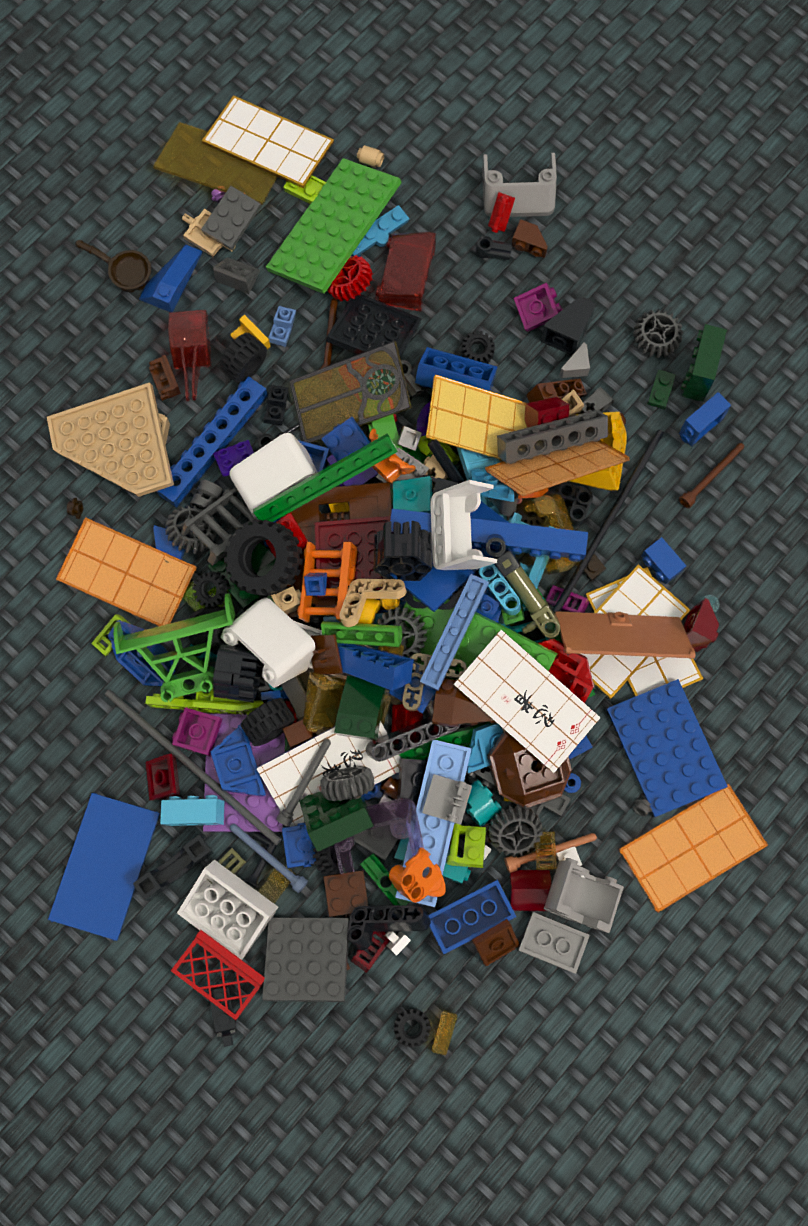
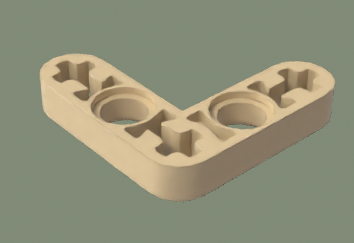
(391, 590)

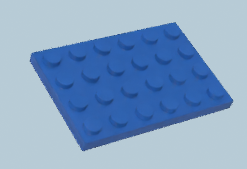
(666, 748)

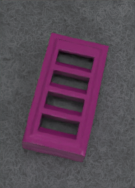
(577, 598)

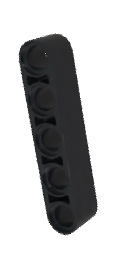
(404, 742)

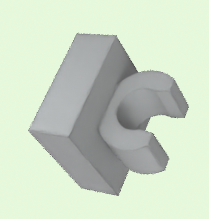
(409, 438)

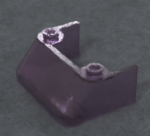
(404, 824)

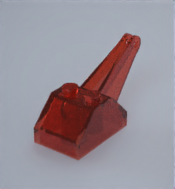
(190, 345)

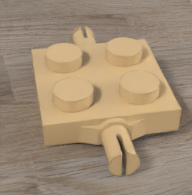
(197, 237)

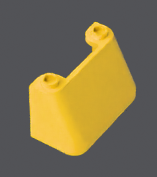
(610, 477)

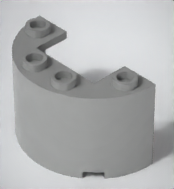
(583, 896)

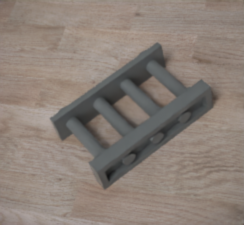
(217, 551)

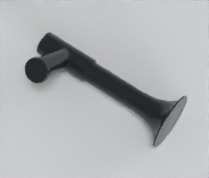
(253, 879)

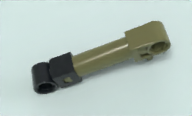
(523, 586)

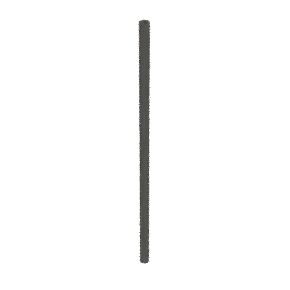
(193, 767)

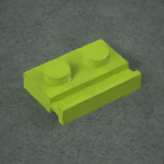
(307, 193)

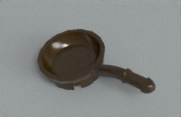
(127, 269)

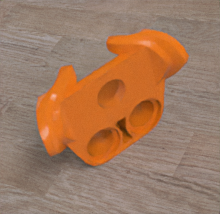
(392, 466)
(411, 882)

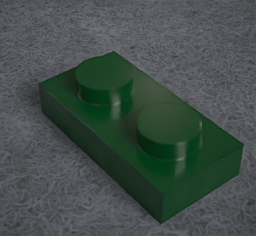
(661, 389)

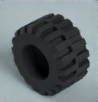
(243, 357)
(267, 722)

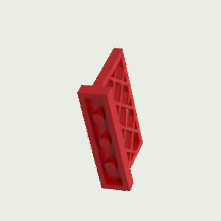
(231, 961)

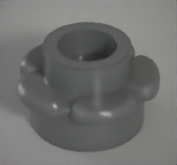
(642, 807)

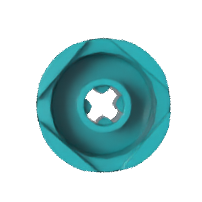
(481, 805)

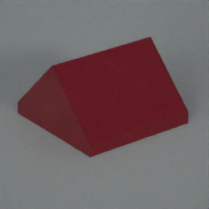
(162, 777)
(529, 889)

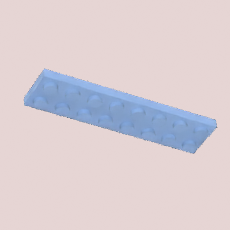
(449, 762)

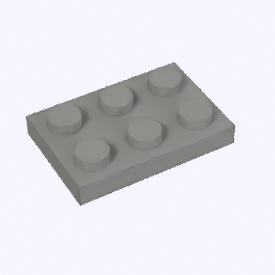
(554, 942)

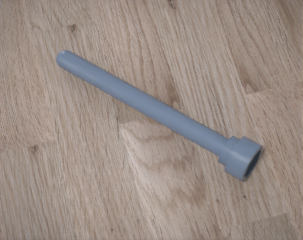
(296, 881)

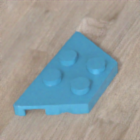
(500, 490)
(482, 742)

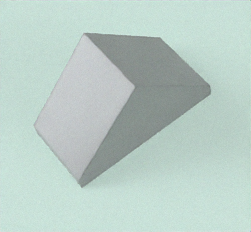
(577, 365)

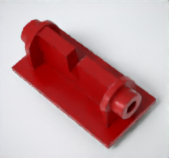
(501, 212)

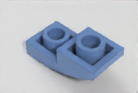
(282, 326)

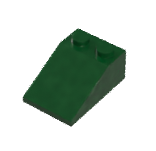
(360, 709)

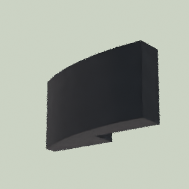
(276, 405)

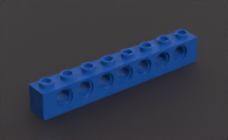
(223, 437)

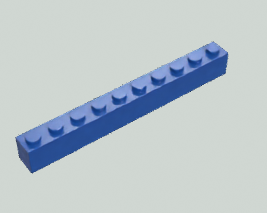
(519, 537)

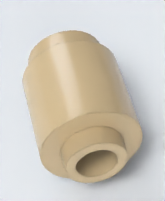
(370, 156)

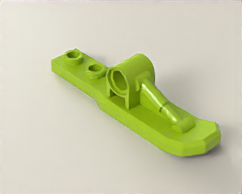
(204, 703)

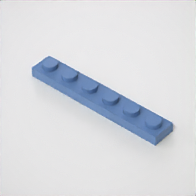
(454, 632)

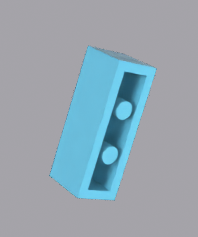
(192, 811)

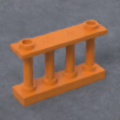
(345, 573)

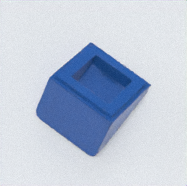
(315, 584)

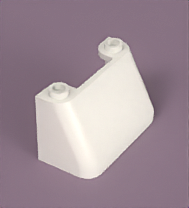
(272, 470)
(273, 639)

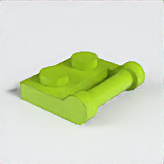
(473, 847)

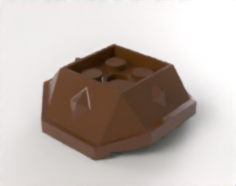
(515, 778)

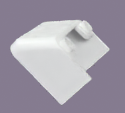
(452, 527)

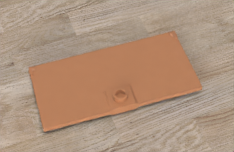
(624, 635)

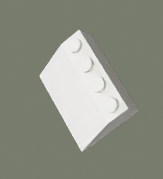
(227, 909)

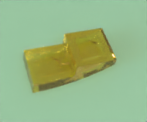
(275, 886)

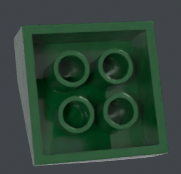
(704, 369)
(262, 564)
(334, 820)

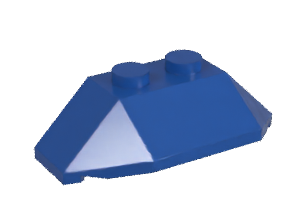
(135, 662)

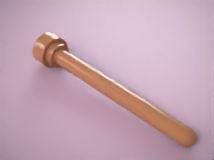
(513, 863)

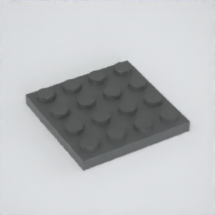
(306, 960)

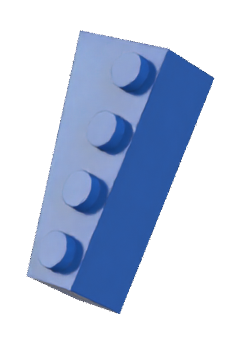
(376, 666)

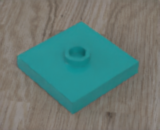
(413, 494)

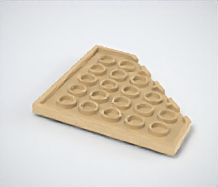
(116, 440)

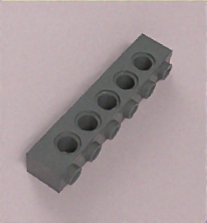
(552, 436)

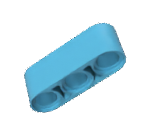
(505, 596)

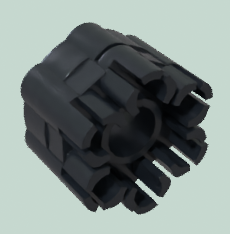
(403, 553)
(236, 673)

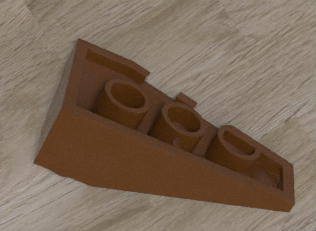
(455, 708)

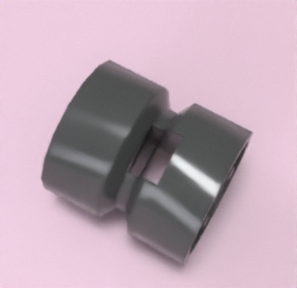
(207, 490)

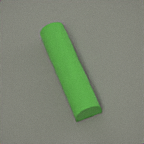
(364, 633)

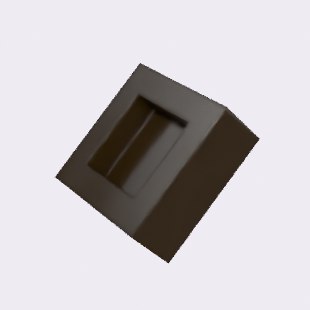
(594, 568)

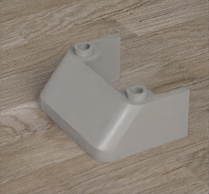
(530, 197)

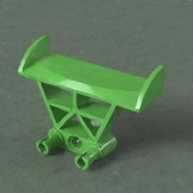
(175, 685)

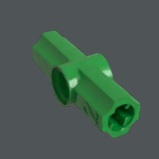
(376, 871)

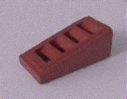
(363, 964)

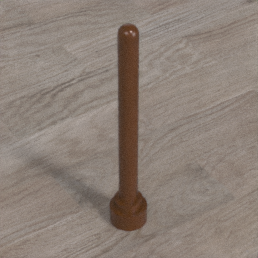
(332, 319)
(688, 499)

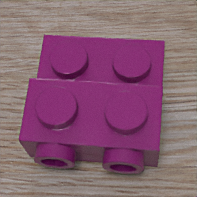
(537, 306)
(196, 731)

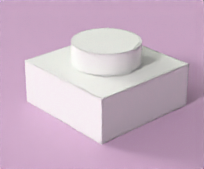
(569, 853)

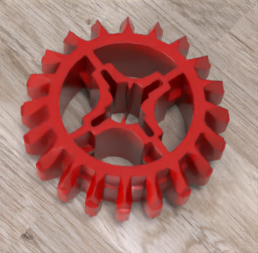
(351, 279)

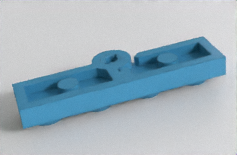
(381, 229)

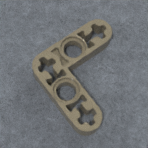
(426, 658)

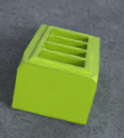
(102, 635)

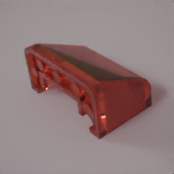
(407, 269)

